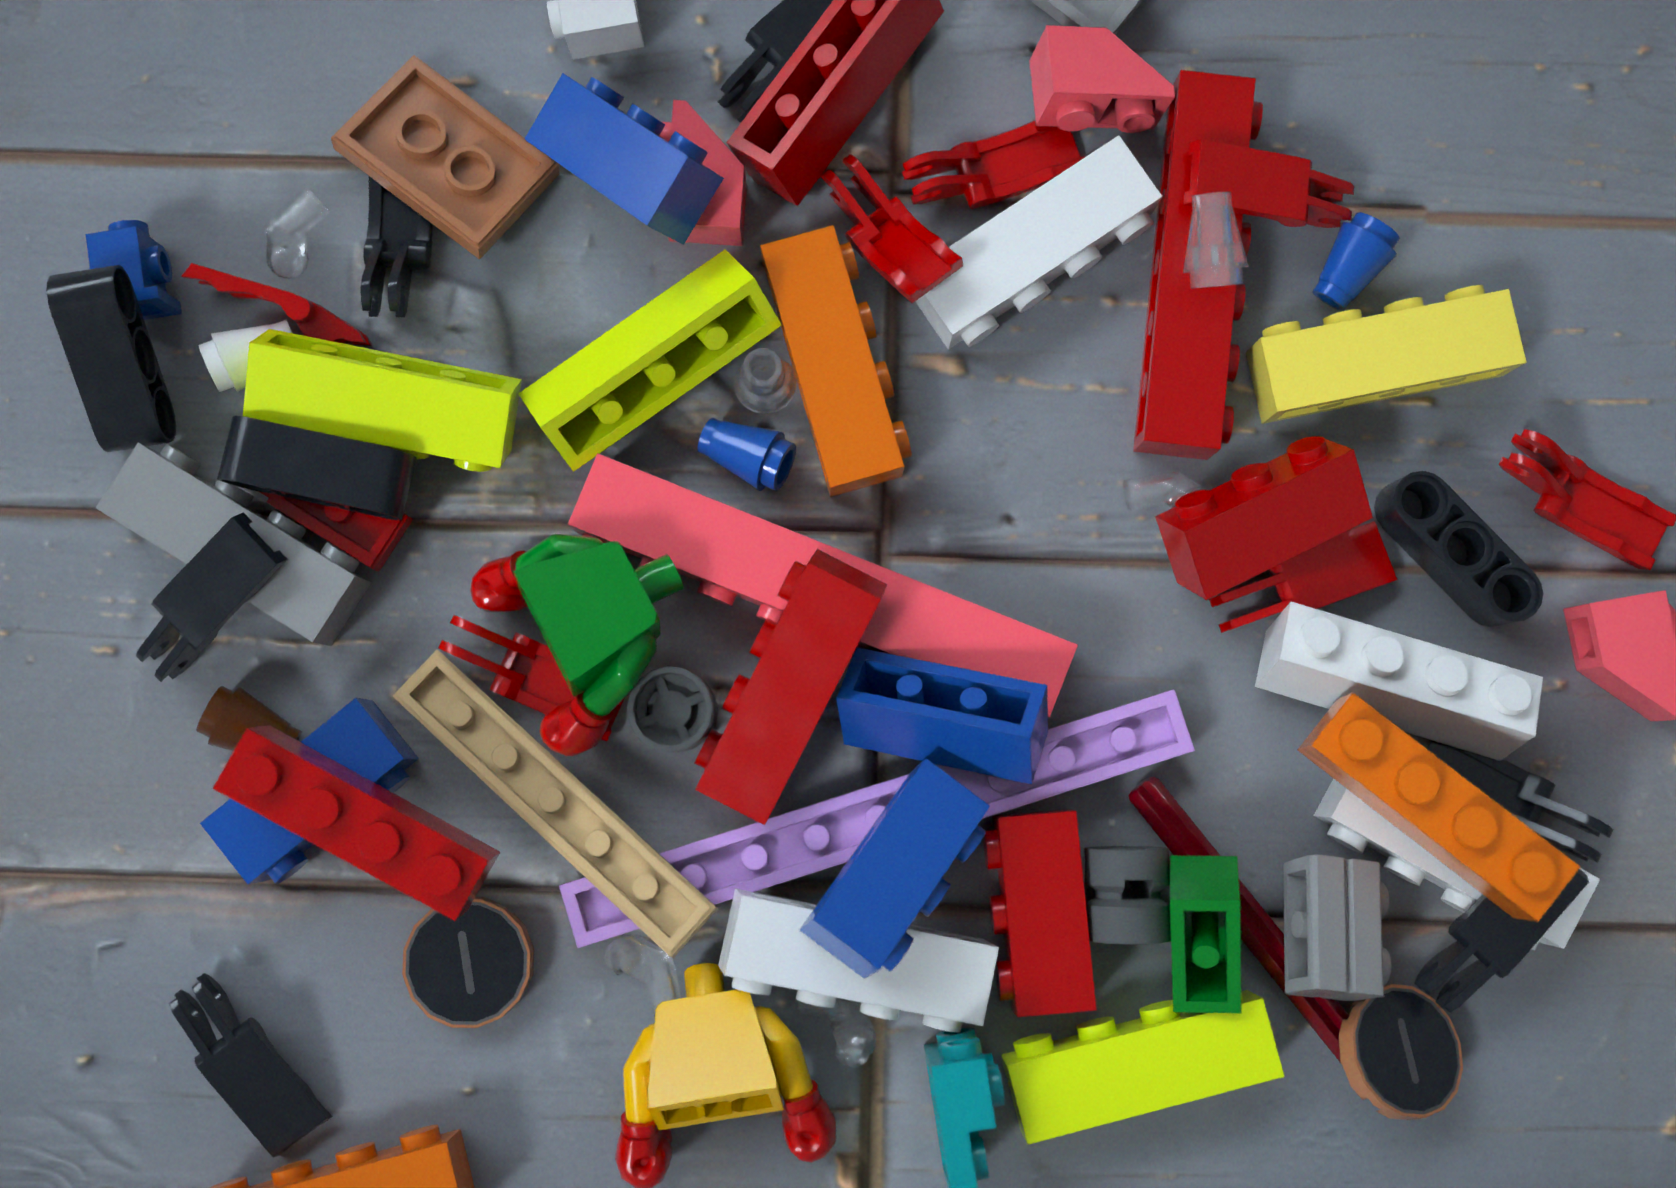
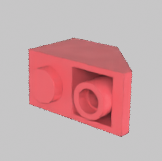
(1095, 82)
(725, 214)
(1629, 650)

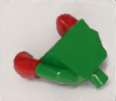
(593, 619)

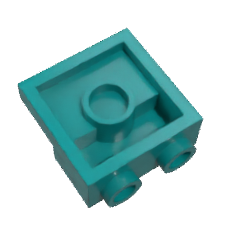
(963, 1095)

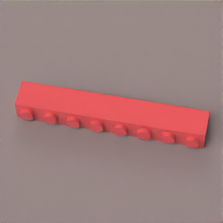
(751, 558)

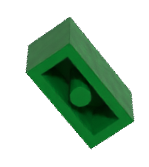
(1205, 934)

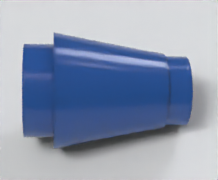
(1355, 260)
(749, 452)

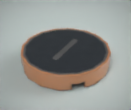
(468, 967)
(1401, 1053)

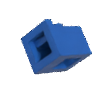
(144, 260)

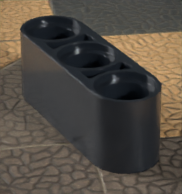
(111, 357)
(317, 468)
(1487, 554)

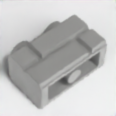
(1334, 928)

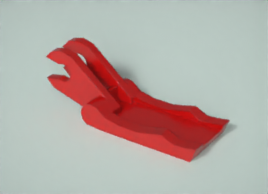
(994, 166)
(1268, 184)
(892, 237)
(310, 317)
(1588, 502)
(1321, 575)
(526, 672)

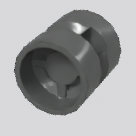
(672, 709)
(1128, 918)

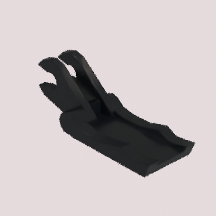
(774, 42)
(395, 239)
(208, 594)
(1523, 796)
(1494, 940)
(247, 1069)

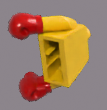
(712, 1063)

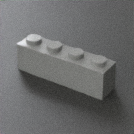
(181, 512)

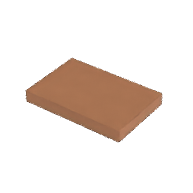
(445, 156)

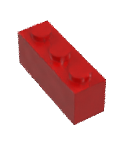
(1264, 516)
(1040, 913)

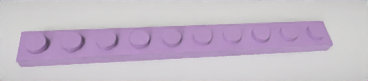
(833, 829)

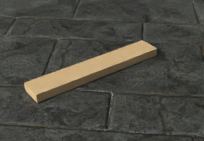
(556, 804)

